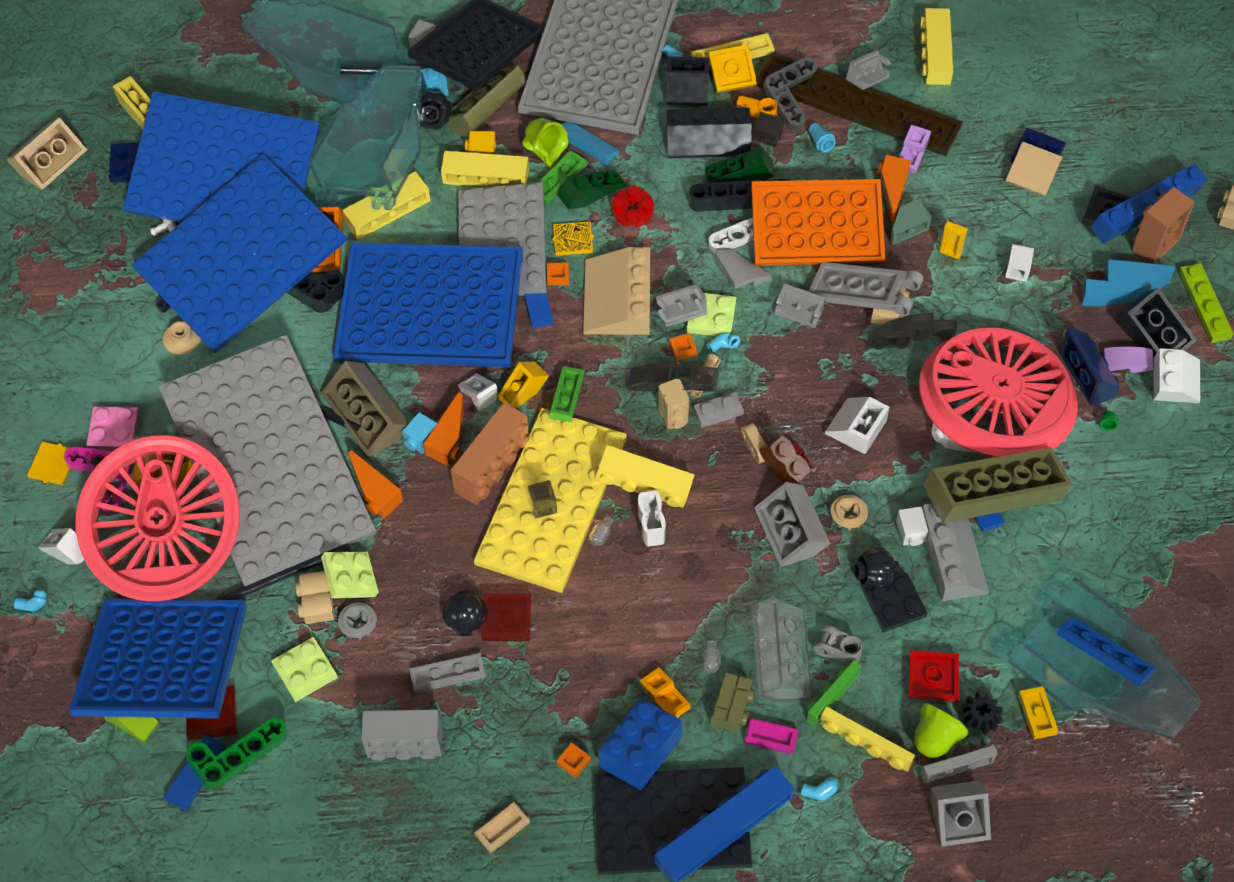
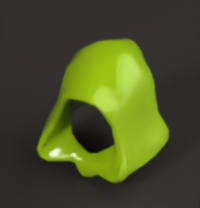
(546, 140)
(937, 731)

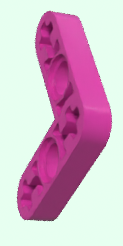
(89, 455)

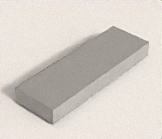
(447, 672)
(959, 764)

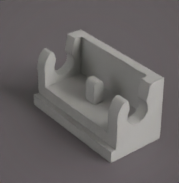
(868, 70)
(682, 305)
(799, 305)

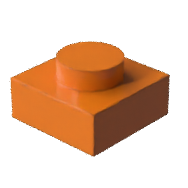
(557, 274)
(683, 347)
(573, 760)

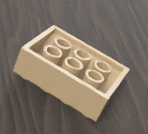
(618, 293)

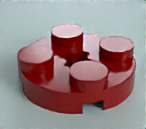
(636, 197)

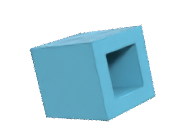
(434, 81)
(417, 432)

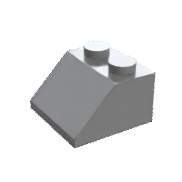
(961, 813)

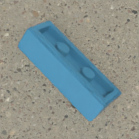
(590, 143)

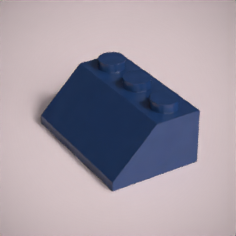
(1088, 367)

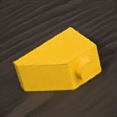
(522, 384)

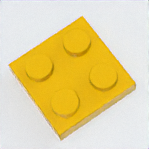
(732, 68)

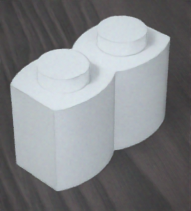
(651, 518)

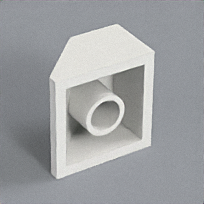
(1176, 376)

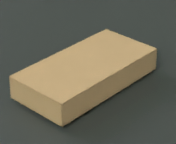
(502, 827)

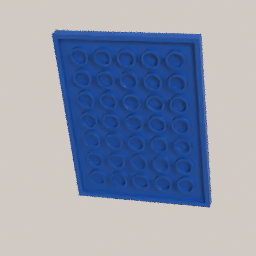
(201, 146)
(239, 253)
(429, 304)

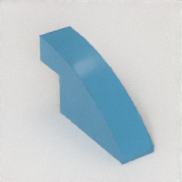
(1125, 282)

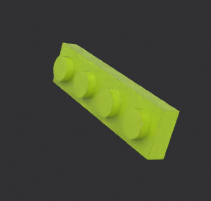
(1206, 303)

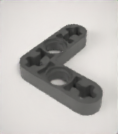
(782, 89)

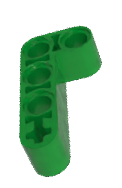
(238, 749)

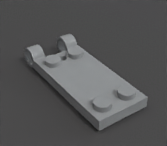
(865, 286)

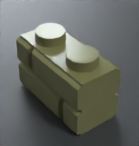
(731, 703)

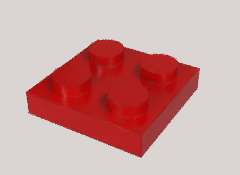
(933, 676)

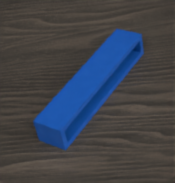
(1130, 212)
(723, 825)

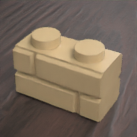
(673, 404)

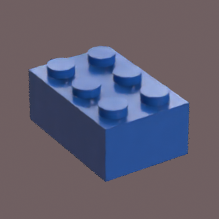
(640, 744)

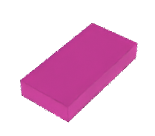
(771, 736)

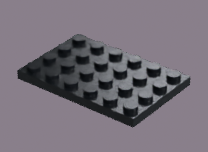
(475, 43)
(637, 821)

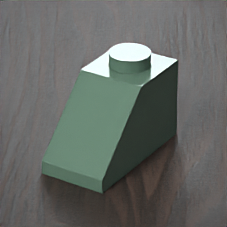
(910, 221)

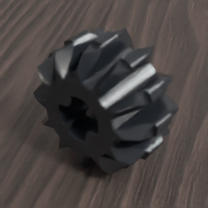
(978, 704)

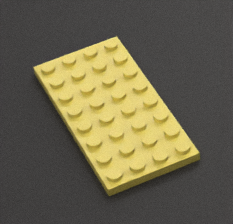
(548, 546)

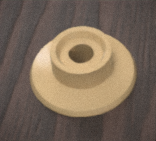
(180, 344)

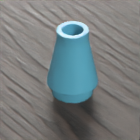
(822, 138)

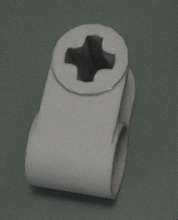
(834, 645)

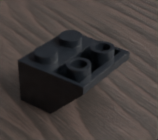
(687, 81)

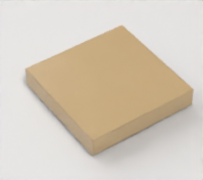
(1034, 169)

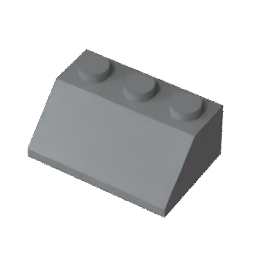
(791, 524)

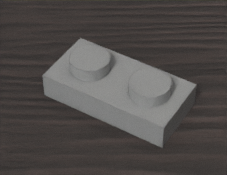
(718, 410)

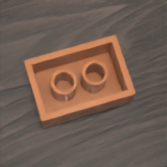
(1162, 225)

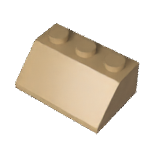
(47, 154)

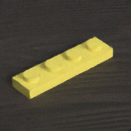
(758, 46)
(859, 735)

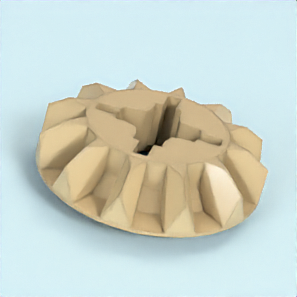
(846, 503)

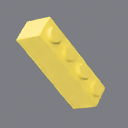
(937, 46)
(133, 100)
(483, 169)
(364, 219)
(644, 475)

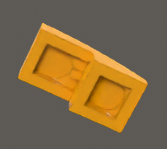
(664, 693)

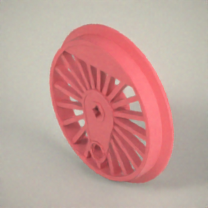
(999, 391)
(156, 498)

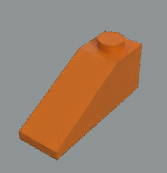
(893, 180)
(445, 439)
(377, 490)

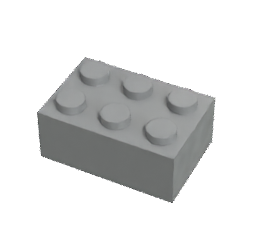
(402, 734)

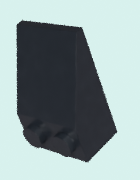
(1155, 323)

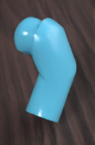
(671, 52)
(723, 340)
(32, 604)
(822, 791)

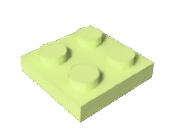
(718, 318)
(349, 574)
(304, 669)

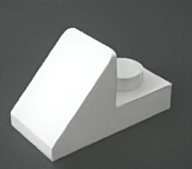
(481, 390)

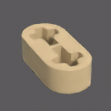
(753, 441)

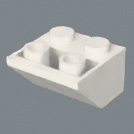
(858, 422)

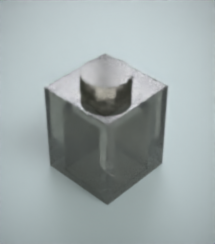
(767, 129)
(542, 499)

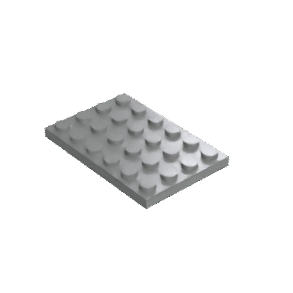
(508, 219)

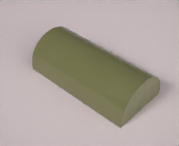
(487, 99)

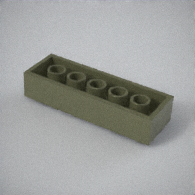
(996, 484)

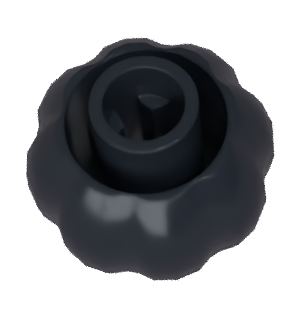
(438, 118)
(876, 568)
(464, 612)

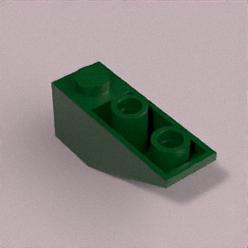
(743, 167)
(588, 188)

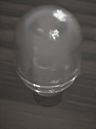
(601, 532)
(711, 658)

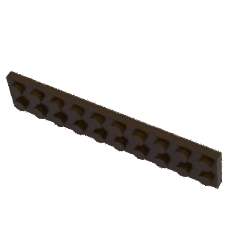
(866, 106)

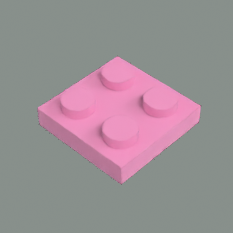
(112, 427)

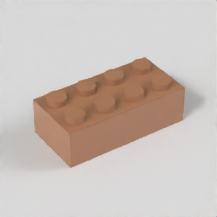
(490, 454)

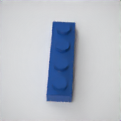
(1106, 651)

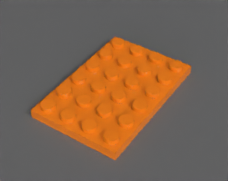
(817, 222)

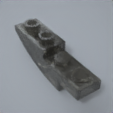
(903, 330)
(692, 377)

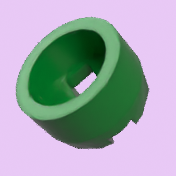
(1109, 421)

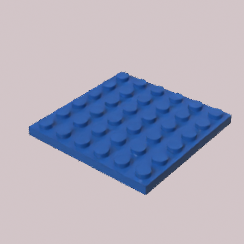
(159, 659)

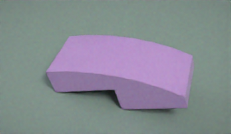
(915, 146)
(1132, 358)

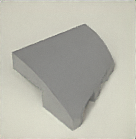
(739, 269)

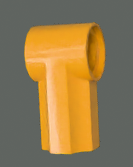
(756, 106)

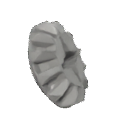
(353, 612)

